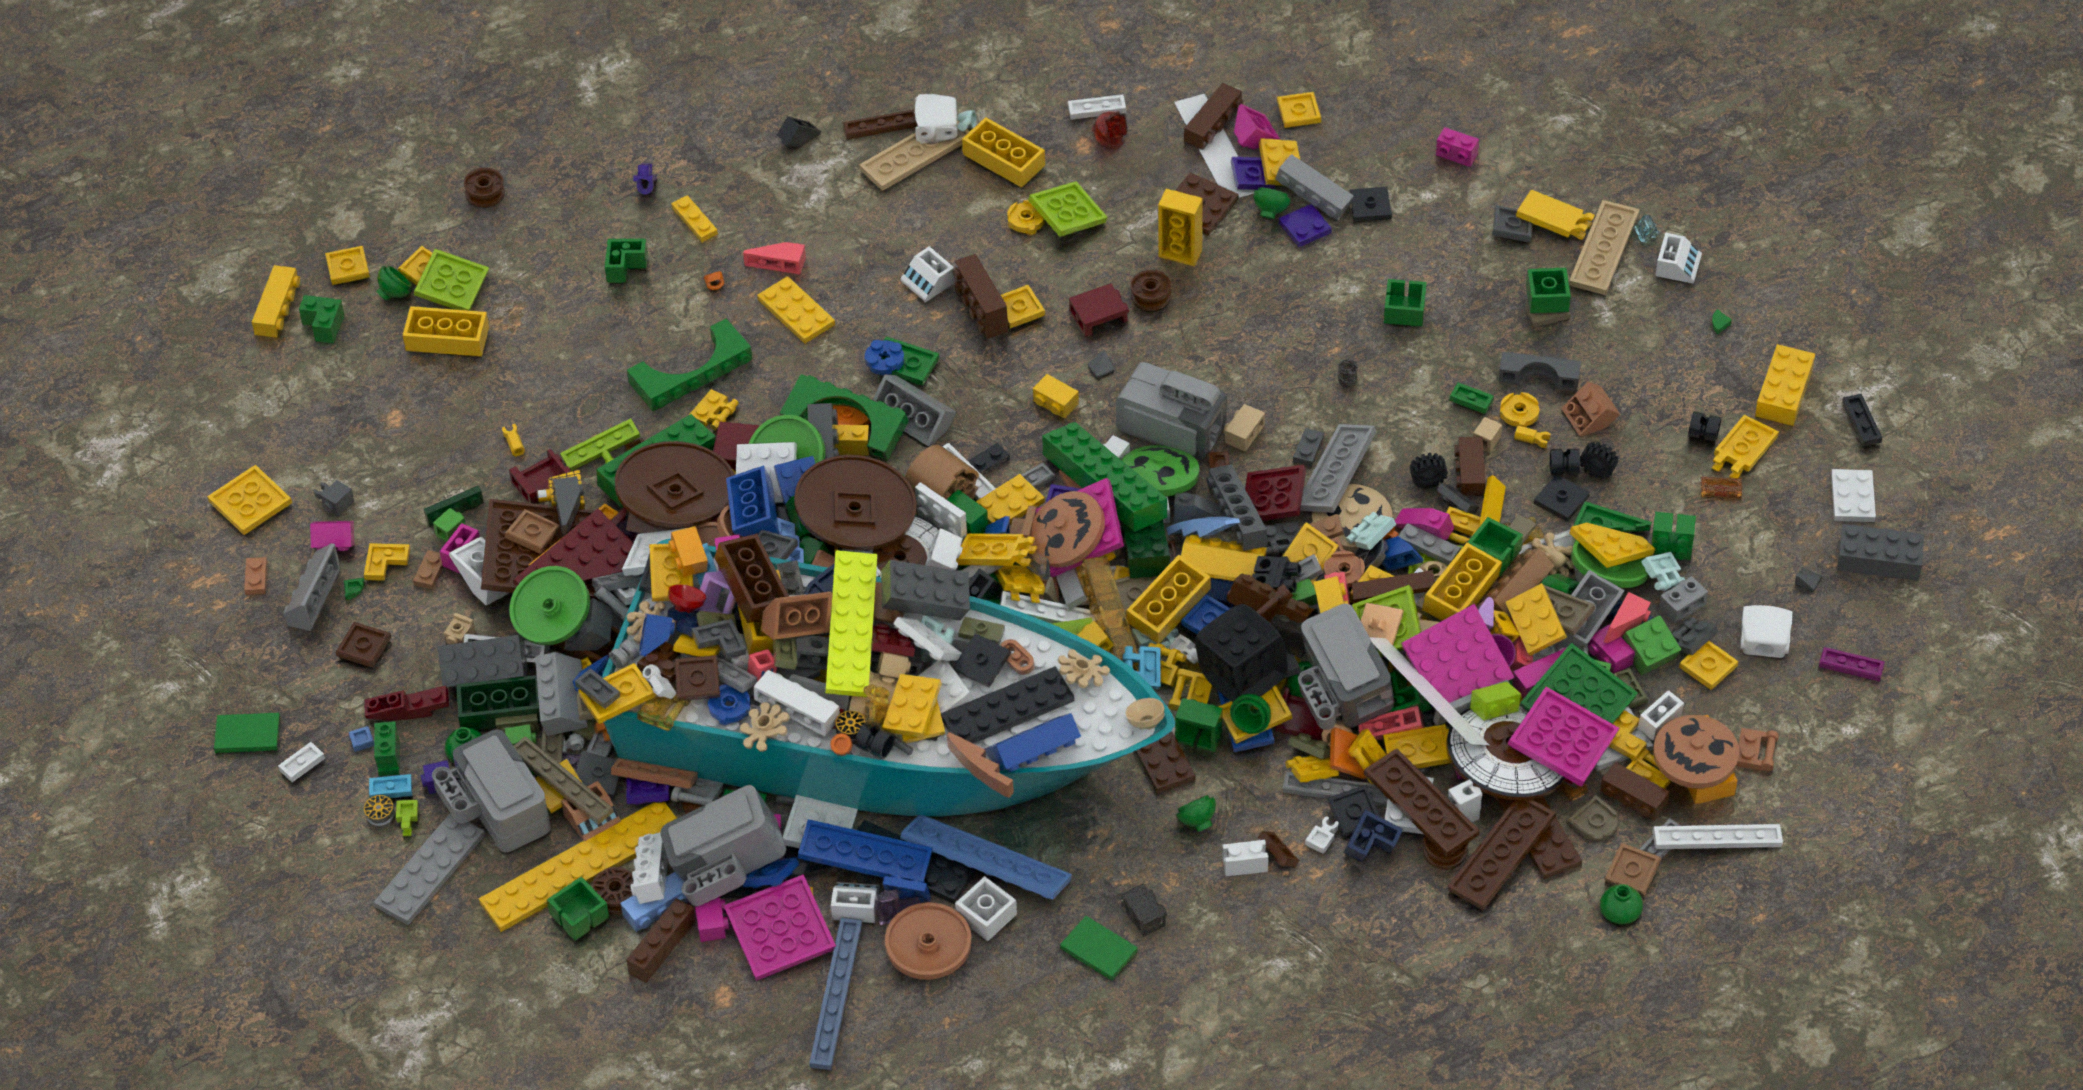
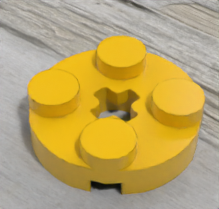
(1024, 225)
(1516, 418)

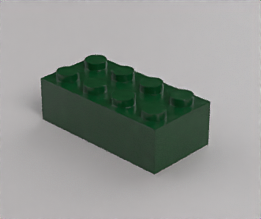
(1146, 550)
(486, 700)

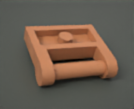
(1749, 749)

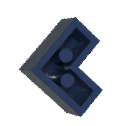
(1372, 831)

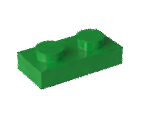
(1471, 398)

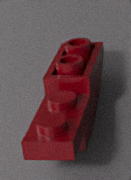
(404, 707)

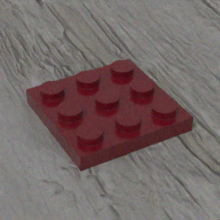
(1276, 491)

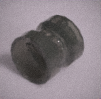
(1347, 373)

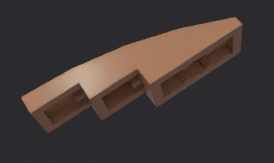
(975, 761)

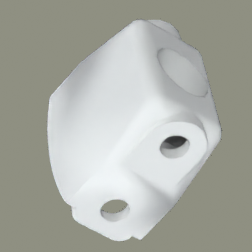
(936, 117)
(1765, 631)

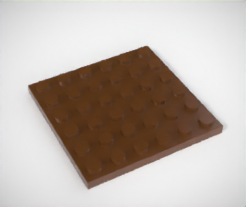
(507, 559)

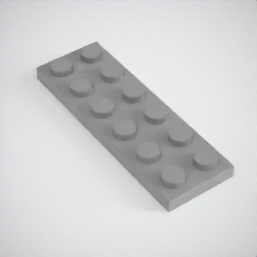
(1336, 467)
(428, 869)

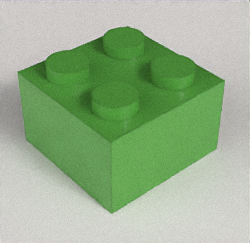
(1652, 645)

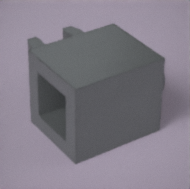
(335, 498)

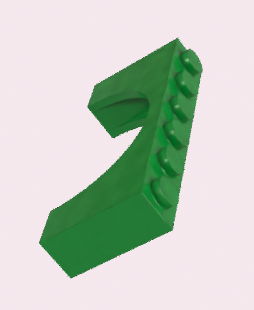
(662, 388)
(886, 422)

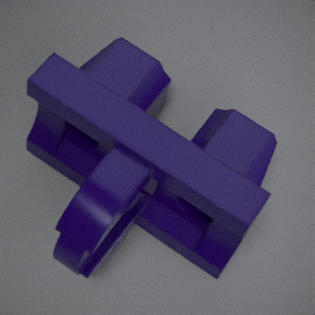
(645, 171)

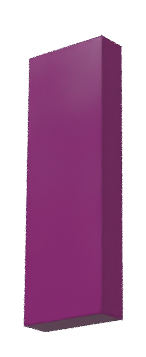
(1851, 664)

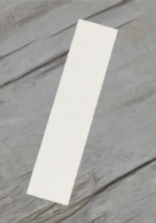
(1219, 152)
(1428, 691)

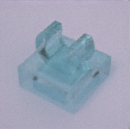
(1646, 228)

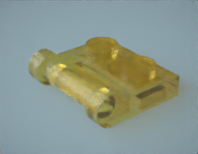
(657, 707)

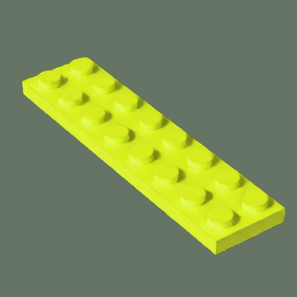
(851, 623)

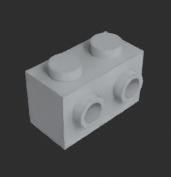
(1683, 599)

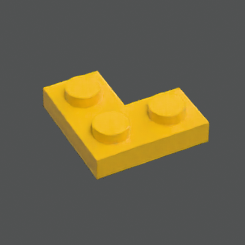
(382, 555)
(1624, 741)

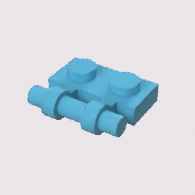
(1148, 663)

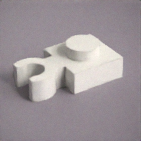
(1321, 838)

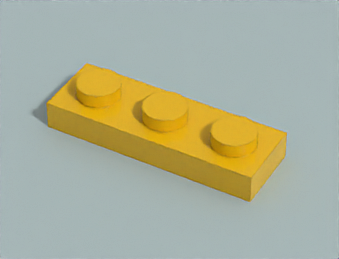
(694, 218)

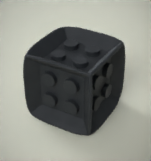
(1241, 653)

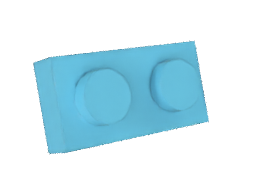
(391, 786)

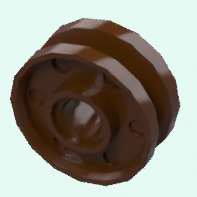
(484, 187)
(1150, 290)
(1439, 860)
(614, 879)

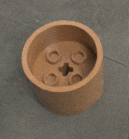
(942, 473)

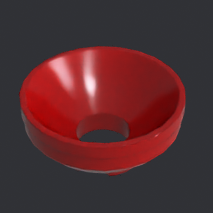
(686, 597)

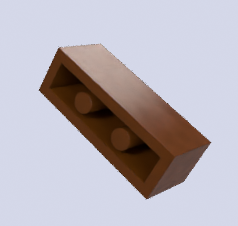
(1470, 466)
(1634, 791)

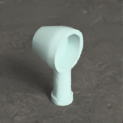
(967, 120)

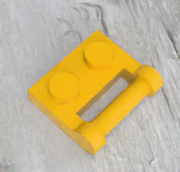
(1463, 523)
(1199, 688)
(1366, 750)
(1647, 771)

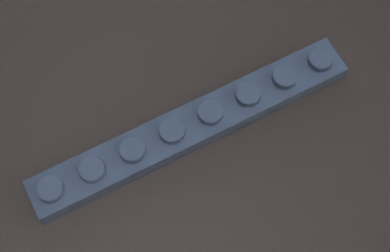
(835, 994)

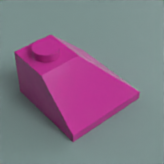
(1252, 126)

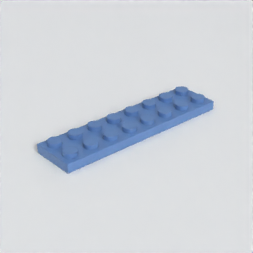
(987, 856)

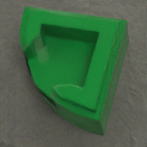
(1720, 321)
(353, 587)

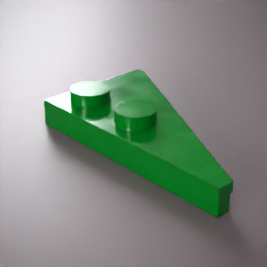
(1610, 519)

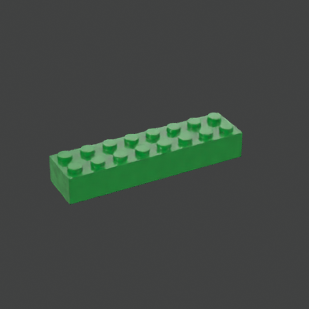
(1090, 461)

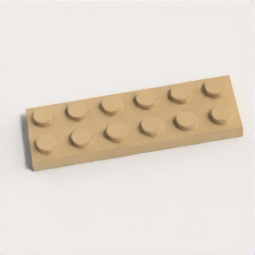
(906, 158)
(1604, 247)

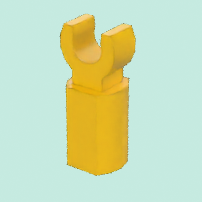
(1532, 436)
(514, 441)

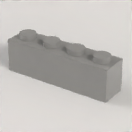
(1314, 187)

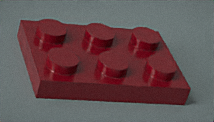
(891, 641)

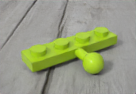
(600, 445)

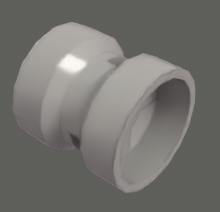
(623, 654)

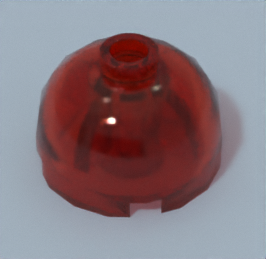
(1109, 129)

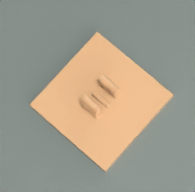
(1381, 621)

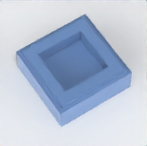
(361, 738)

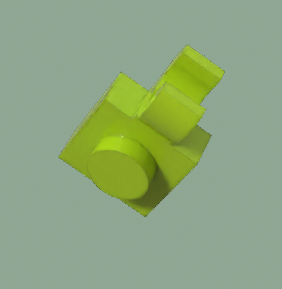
(406, 814)

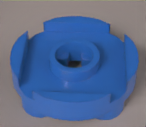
(879, 348)
(729, 714)

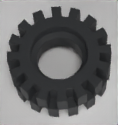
(1598, 460)
(1428, 470)

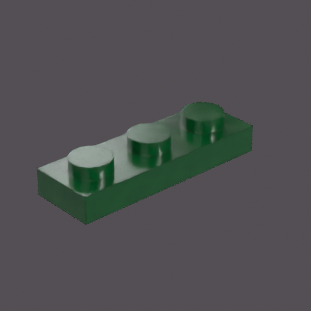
(459, 503)

